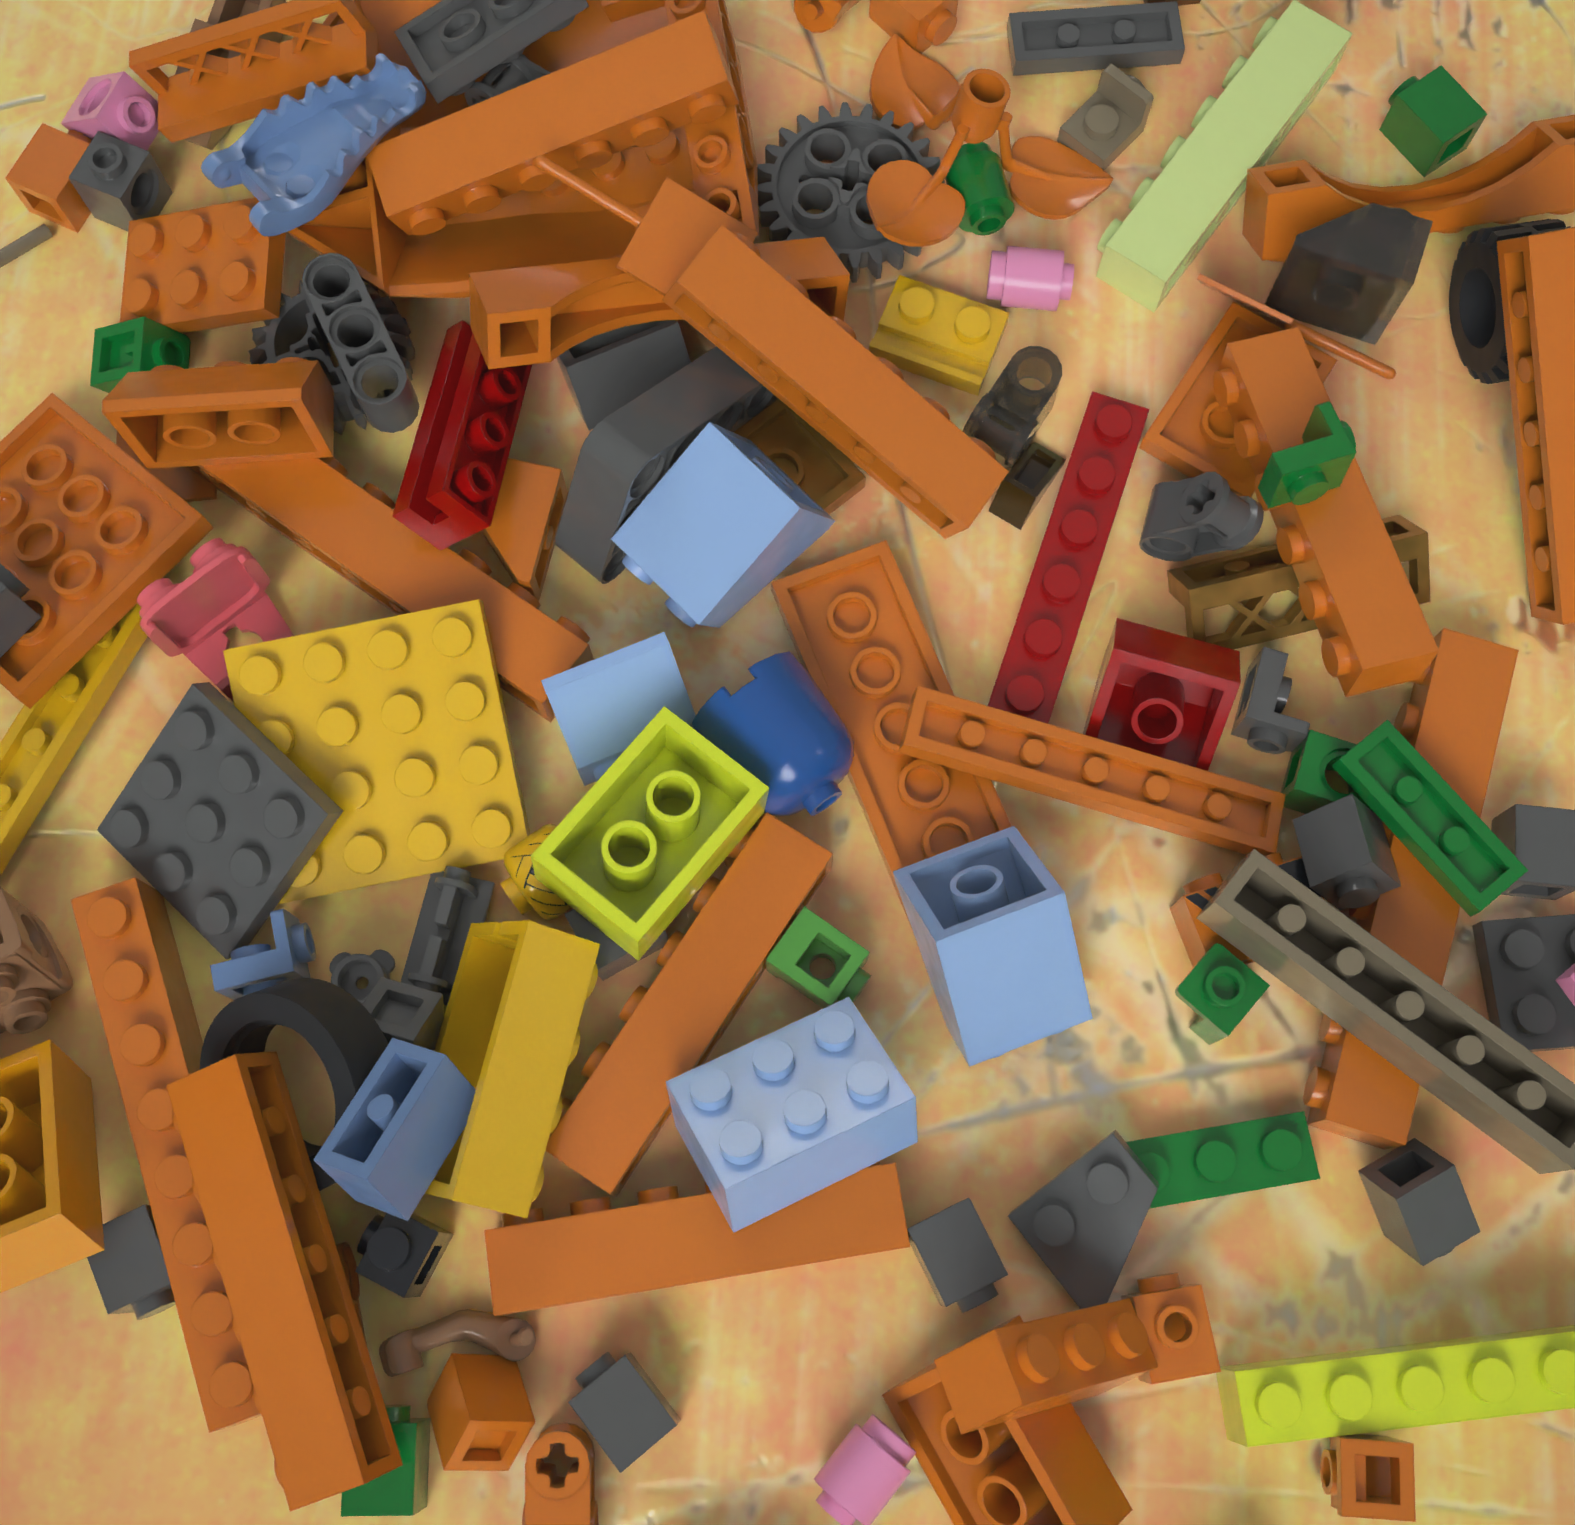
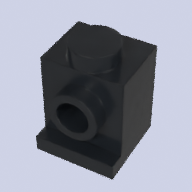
(401, 1253)

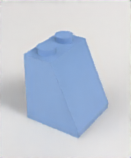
(719, 528)
(995, 944)

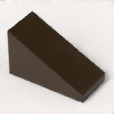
(1026, 485)

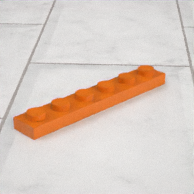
(1092, 773)

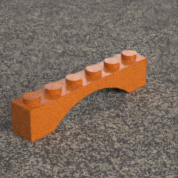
(1515, 181)
(546, 309)

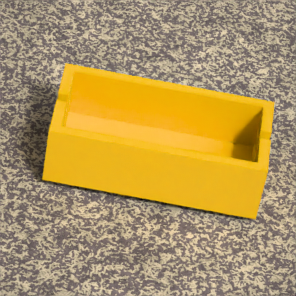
(512, 1038)

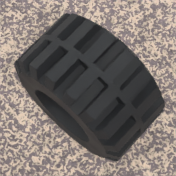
(1477, 299)

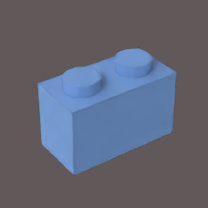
(398, 1128)

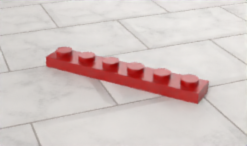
(1069, 558)

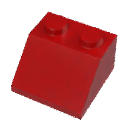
(1163, 694)

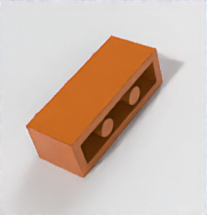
(1044, 1364)

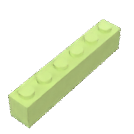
(1209, 169)

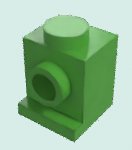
(811, 939)

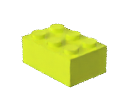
(650, 832)

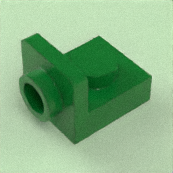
(135, 347)
(1220, 992)

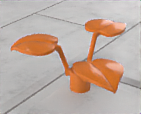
(919, 208)

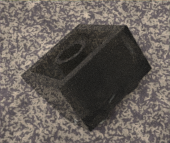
(1352, 271)

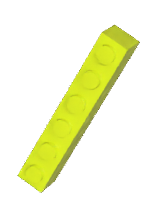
(1398, 1386)

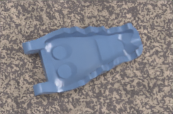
(311, 146)

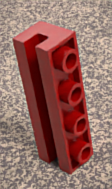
(460, 443)

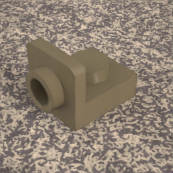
(1108, 118)

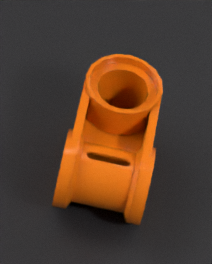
(557, 1498)

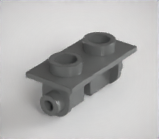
(447, 911)

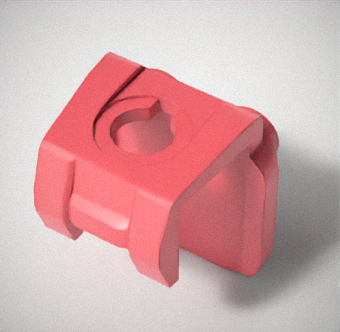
(198, 612)

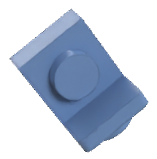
(260, 967)

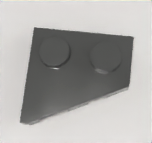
(1089, 1218)

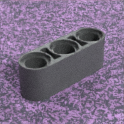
(353, 319)

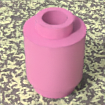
(1029, 278)
(863, 1473)

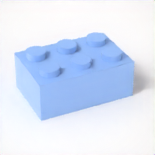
(793, 1113)

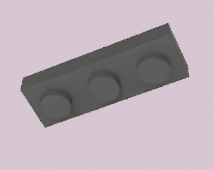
(1095, 38)

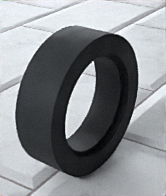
(323, 1015)

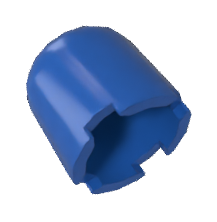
(782, 735)

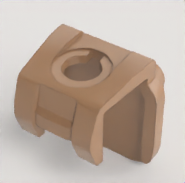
(29, 968)

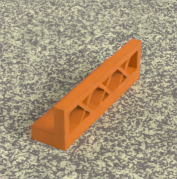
(236, 89)

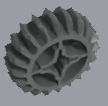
(302, 336)

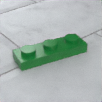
(1430, 818)
(1229, 1158)

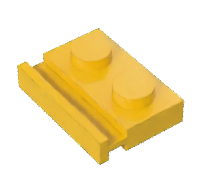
(939, 334)

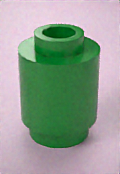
(983, 183)

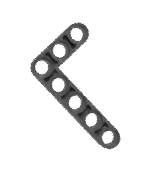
(639, 445)

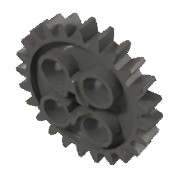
(838, 188)

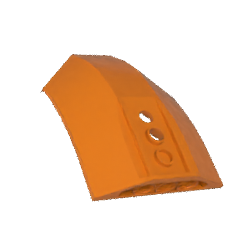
(555, 222)

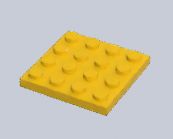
(400, 733)

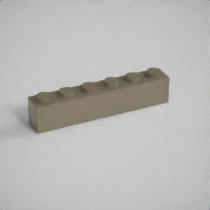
(1397, 1012)

